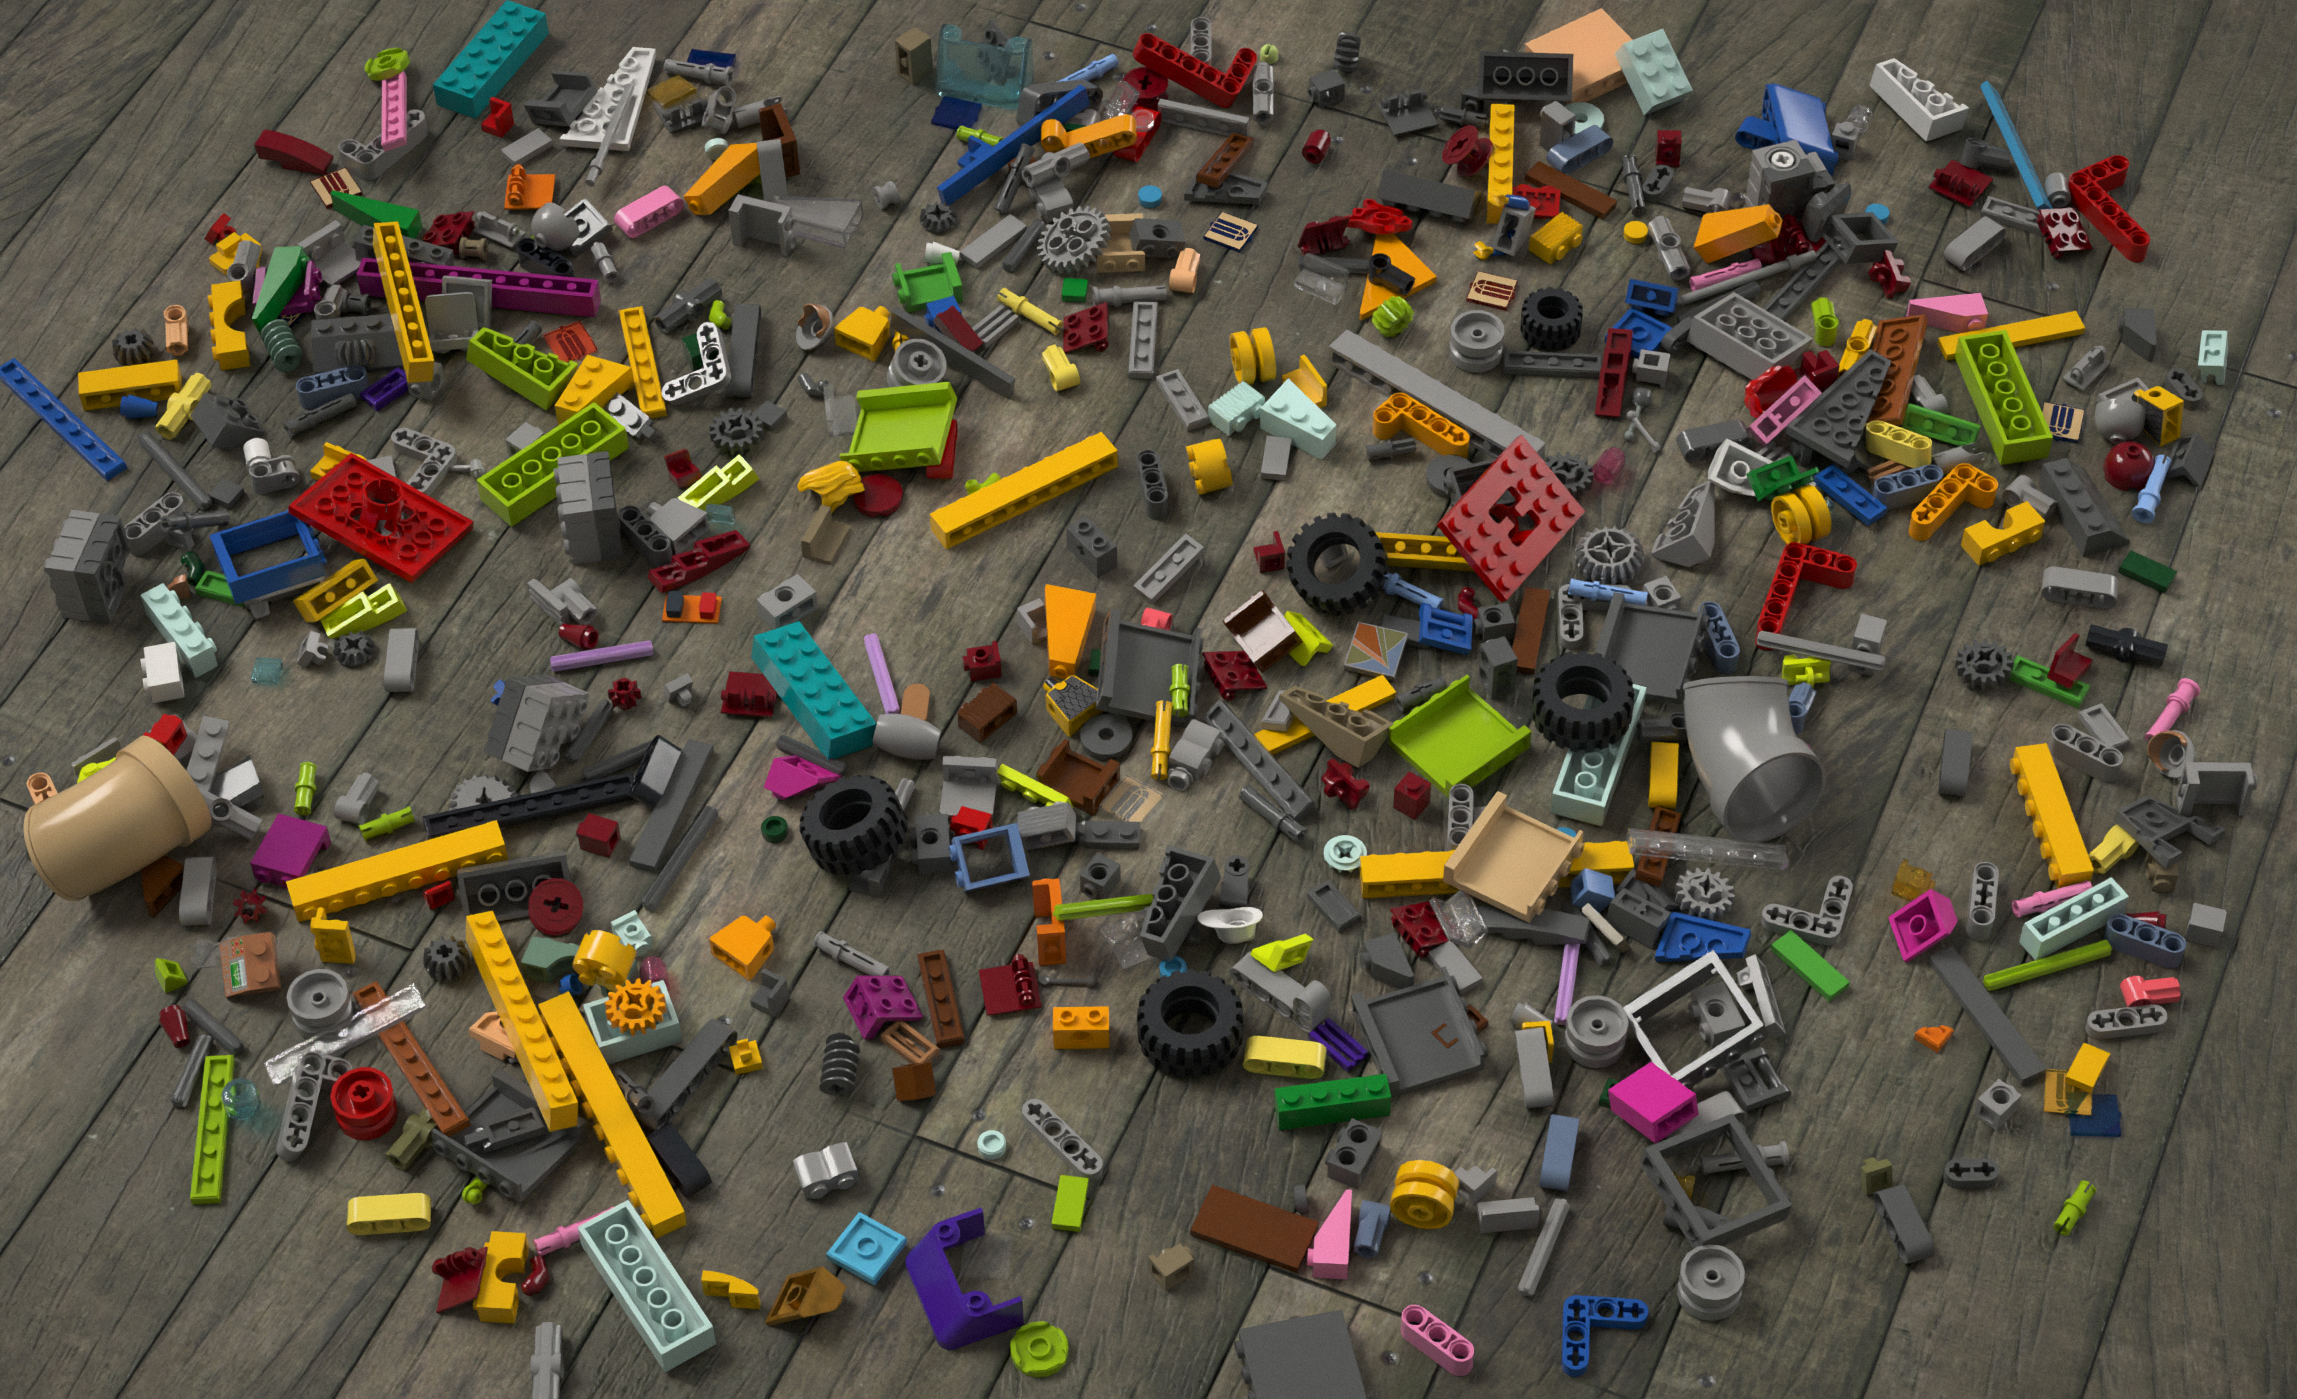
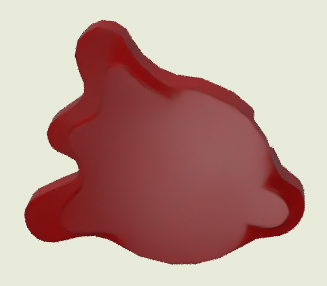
(1379, 219)

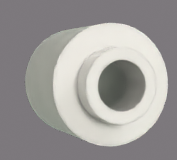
(256, 450)

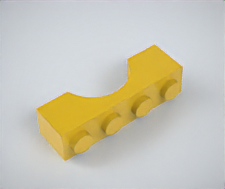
(227, 306)

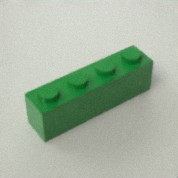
(1332, 1101)

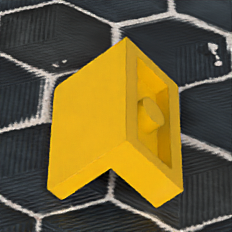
(1309, 382)

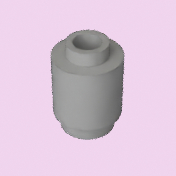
(2057, 190)

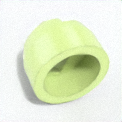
(1272, 57)

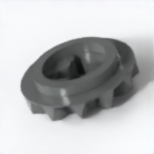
(930, 221)
(353, 656)

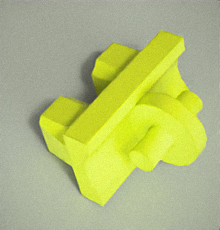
(1805, 670)

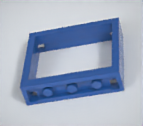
(275, 577)

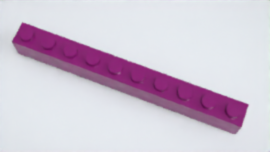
(509, 288)

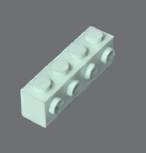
(177, 626)
(2073, 919)

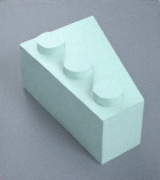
(1295, 416)

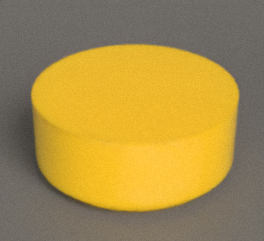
(1635, 232)

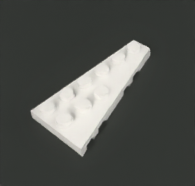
(597, 114)

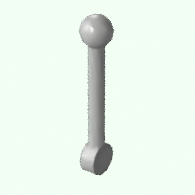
(1631, 415)

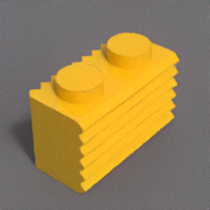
(1556, 238)

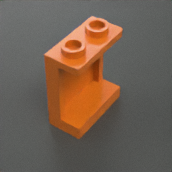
(1050, 936)

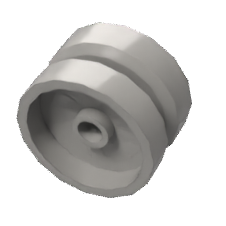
(1476, 341)
(916, 364)
(318, 1001)
(1596, 1031)
(1710, 1282)

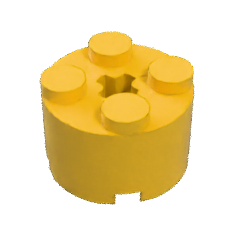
(1209, 466)
(603, 960)

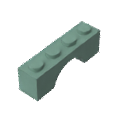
(550, 959)

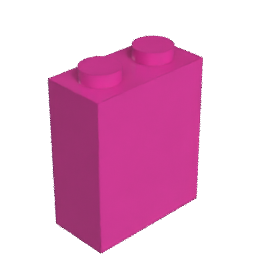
(1653, 1102)

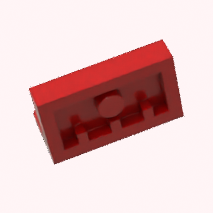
(1543, 199)

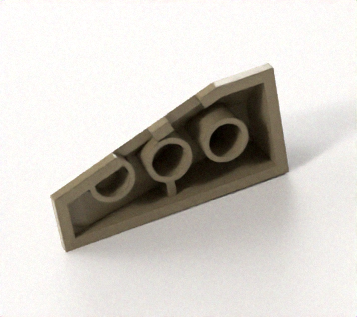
(1344, 731)

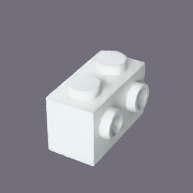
(163, 672)

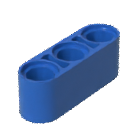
(1755, 133)

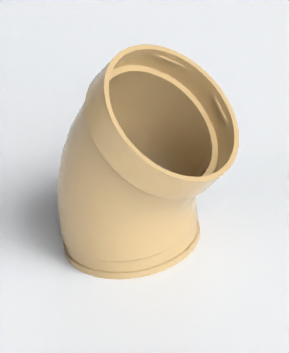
(115, 821)

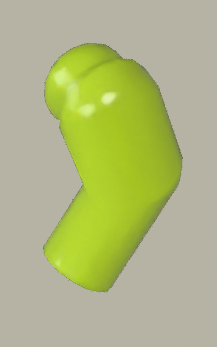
(718, 317)
(973, 486)
(473, 1192)

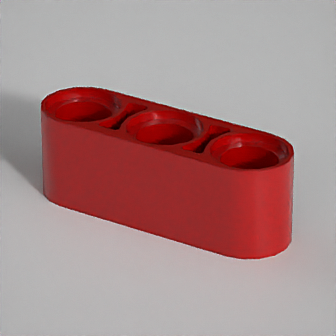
(1136, 150)
(946, 467)

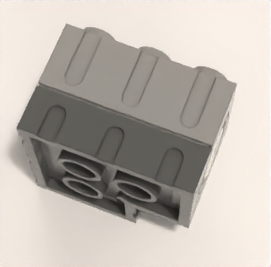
(1786, 178)
(588, 508)
(89, 566)
(535, 720)

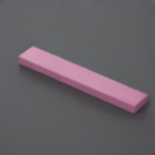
(394, 112)

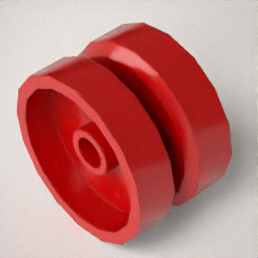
(364, 1103)

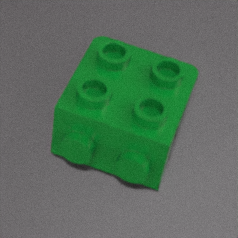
(1778, 478)

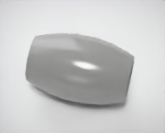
(906, 736)

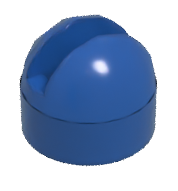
(572, 984)

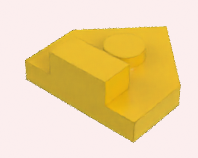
(227, 251)

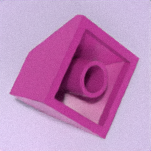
(796, 776)
(1922, 923)

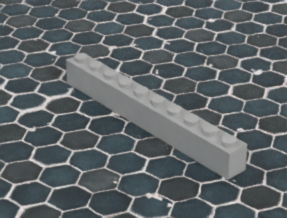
(1391, 375)

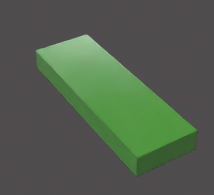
(1940, 426)
(2035, 677)
(1810, 965)

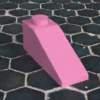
(1952, 313)
(1784, 411)
(1332, 1242)

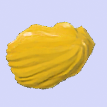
(832, 483)

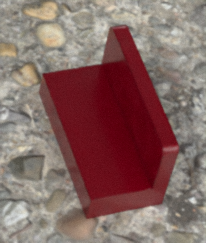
(957, 329)
(2068, 665)

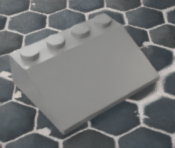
(1746, 336)

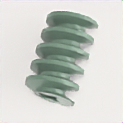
(281, 345)

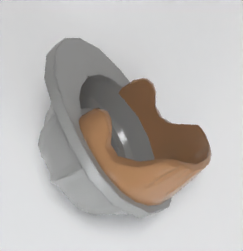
(814, 326)
(2170, 751)

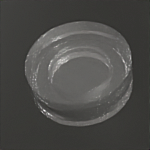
(1144, 120)

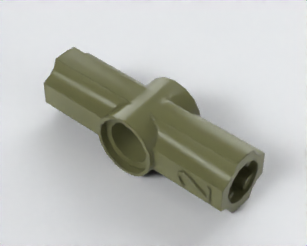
(415, 1137)

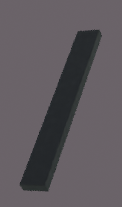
(532, 806)

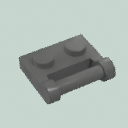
(1748, 1083)

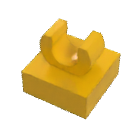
(745, 1056)

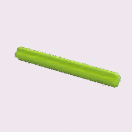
(1102, 907)
(2047, 965)

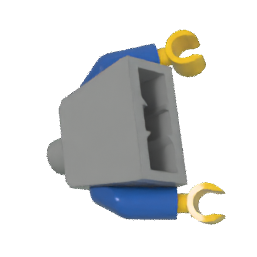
(1512, 227)

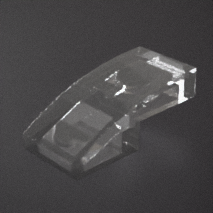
(1120, 102)

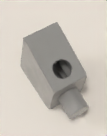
(679, 522)

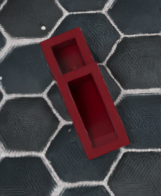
(292, 152)

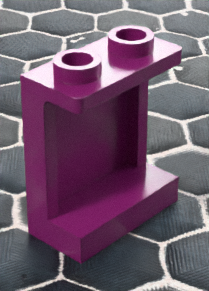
(304, 298)
(288, 850)

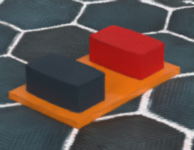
(692, 608)

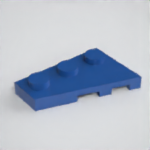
(1693, 937)

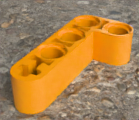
(1097, 138)
(1420, 422)
(1960, 485)

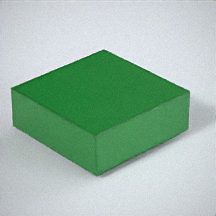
(1074, 290)

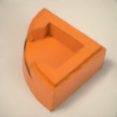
(1934, 1037)

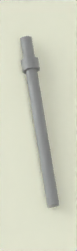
(597, 165)
(1791, 263)

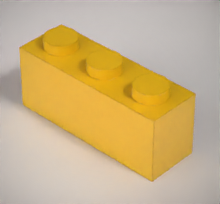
(335, 590)

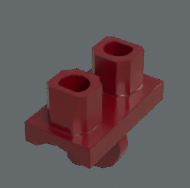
(1888, 274)
(1340, 782)

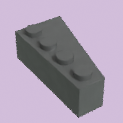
(1178, 899)

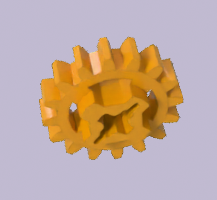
(635, 1007)

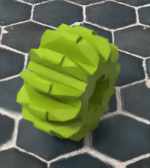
(1392, 316)

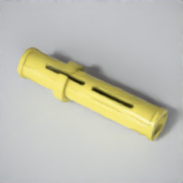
(1021, 306)

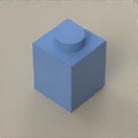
(1593, 889)

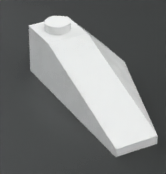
(1731, 466)

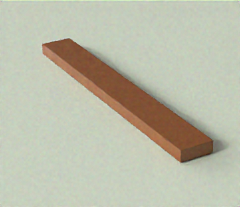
(417, 1068)

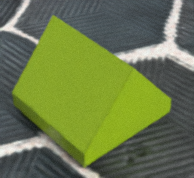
(169, 974)

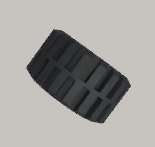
(1551, 319)

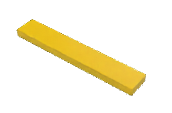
(2024, 332)
(642, 362)
(1359, 698)

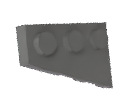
(1233, 189)

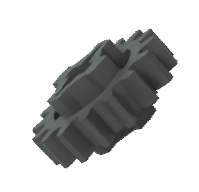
(736, 431)
(1572, 472)
(1984, 664)

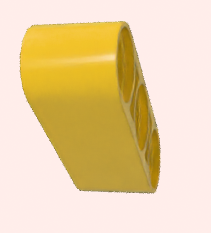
(1663, 775)

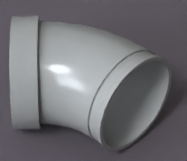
(1749, 755)

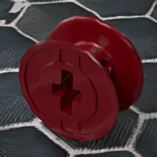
(1149, 84)
(1467, 141)
(548, 893)

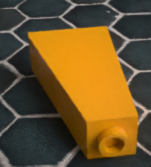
(724, 178)
(1735, 231)
(1067, 627)

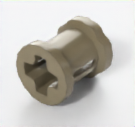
(481, 245)

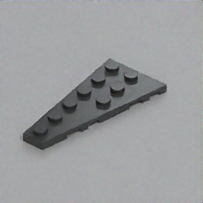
(1841, 412)

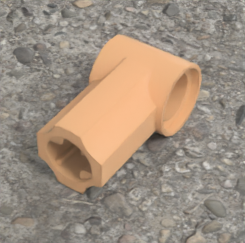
(1184, 275)
(176, 330)

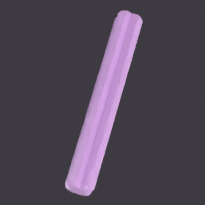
(601, 656)
(881, 674)
(1566, 983)

